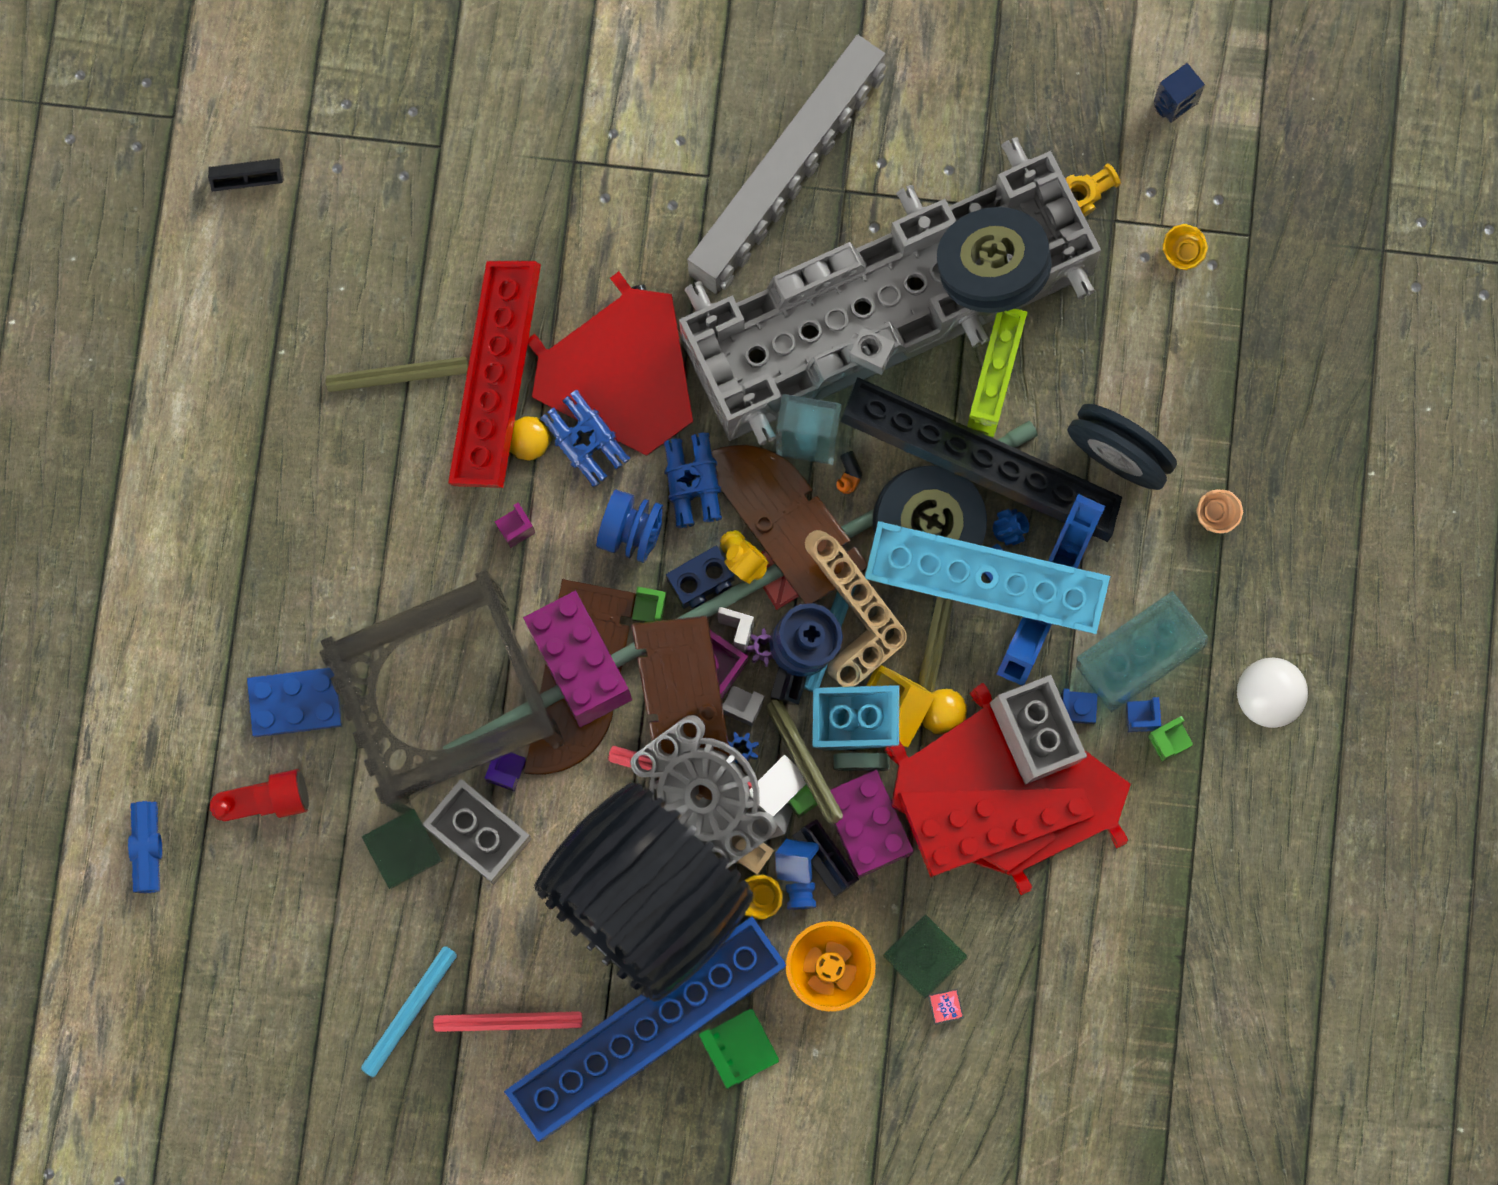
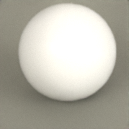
(1272, 692)

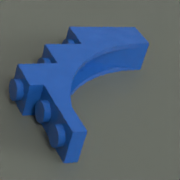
(1069, 552)

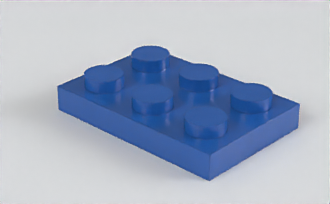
(293, 702)

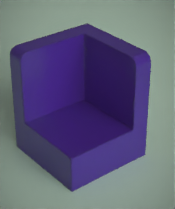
(505, 771)

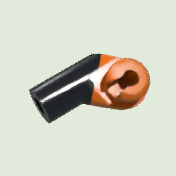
(852, 474)

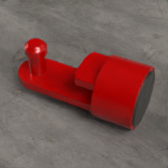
(282, 794)

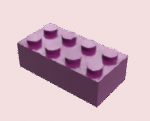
(577, 658)

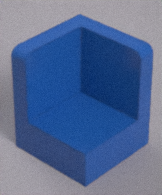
(1143, 715)
(794, 860)

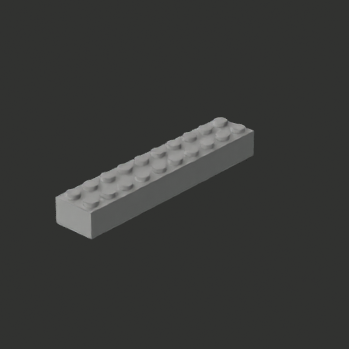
(787, 165)

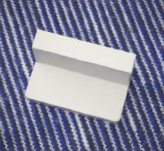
(743, 622)
(779, 786)

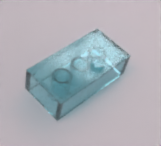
(808, 429)
(1141, 651)

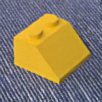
(913, 701)

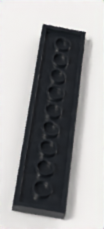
(974, 455)

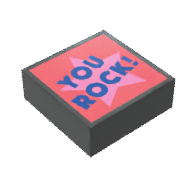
(945, 1006)

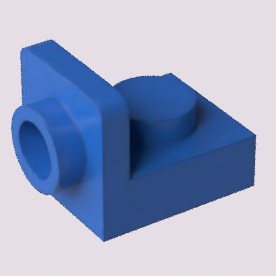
(1080, 706)

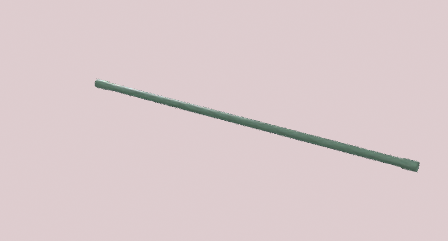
(1013, 438)

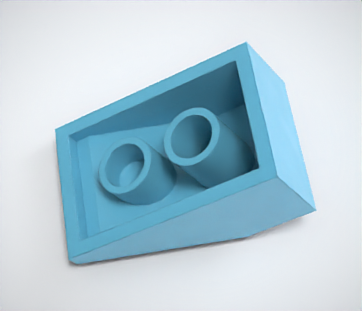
(855, 717)

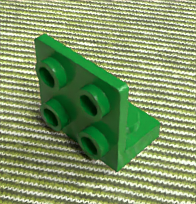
(739, 1048)

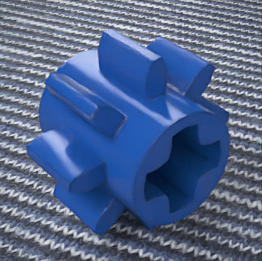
(1011, 527)
(738, 741)

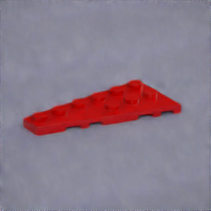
(975, 824)

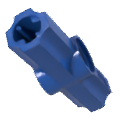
(145, 847)

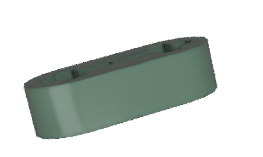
(861, 762)

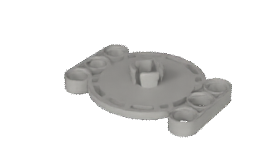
(695, 766)

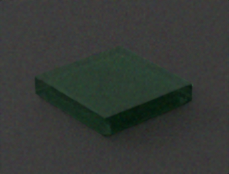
(401, 848)
(925, 956)

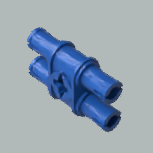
(601, 438)
(704, 486)

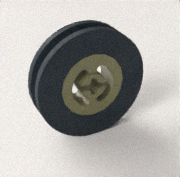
(991, 236)
(946, 491)

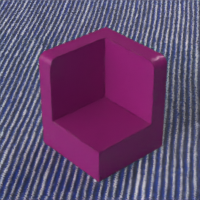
(515, 526)

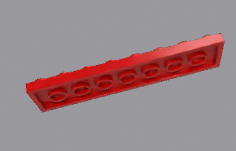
(494, 374)

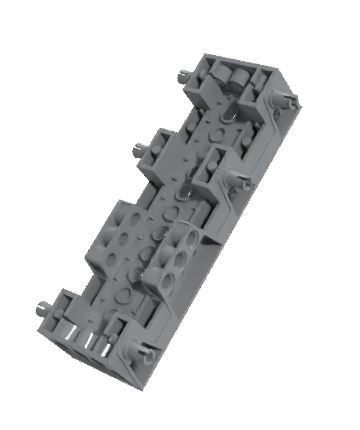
(830, 285)

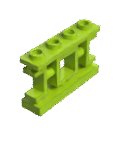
(996, 371)

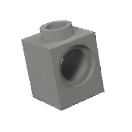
(877, 361)

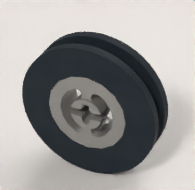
(1122, 446)

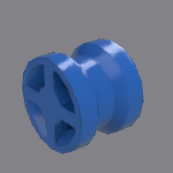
(800, 896)

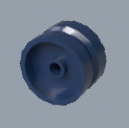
(806, 639)

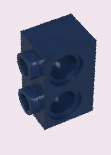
(1178, 93)
(695, 571)

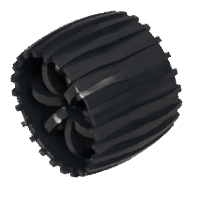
(644, 891)

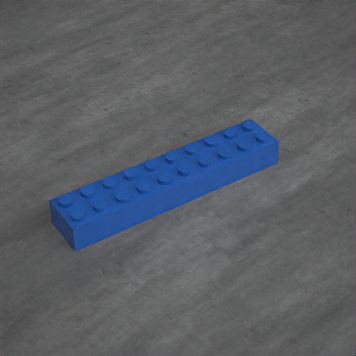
(642, 1033)

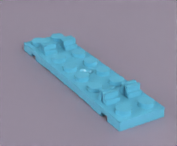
(1018, 586)

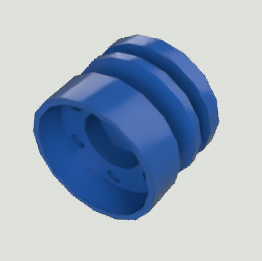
(629, 526)

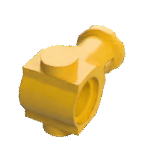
(1093, 186)
(743, 557)

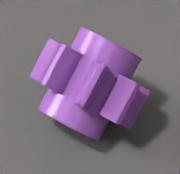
(764, 639)

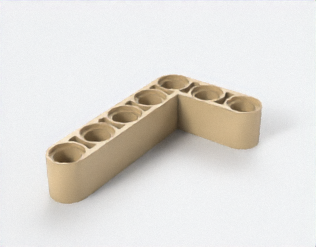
(861, 605)

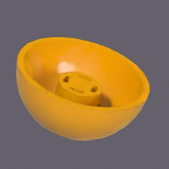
(839, 947)

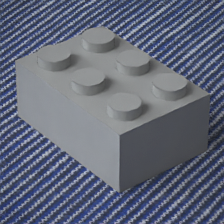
(1038, 729)
(477, 831)

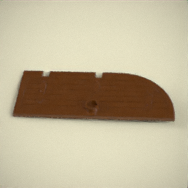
(773, 505)
(605, 610)
(680, 679)

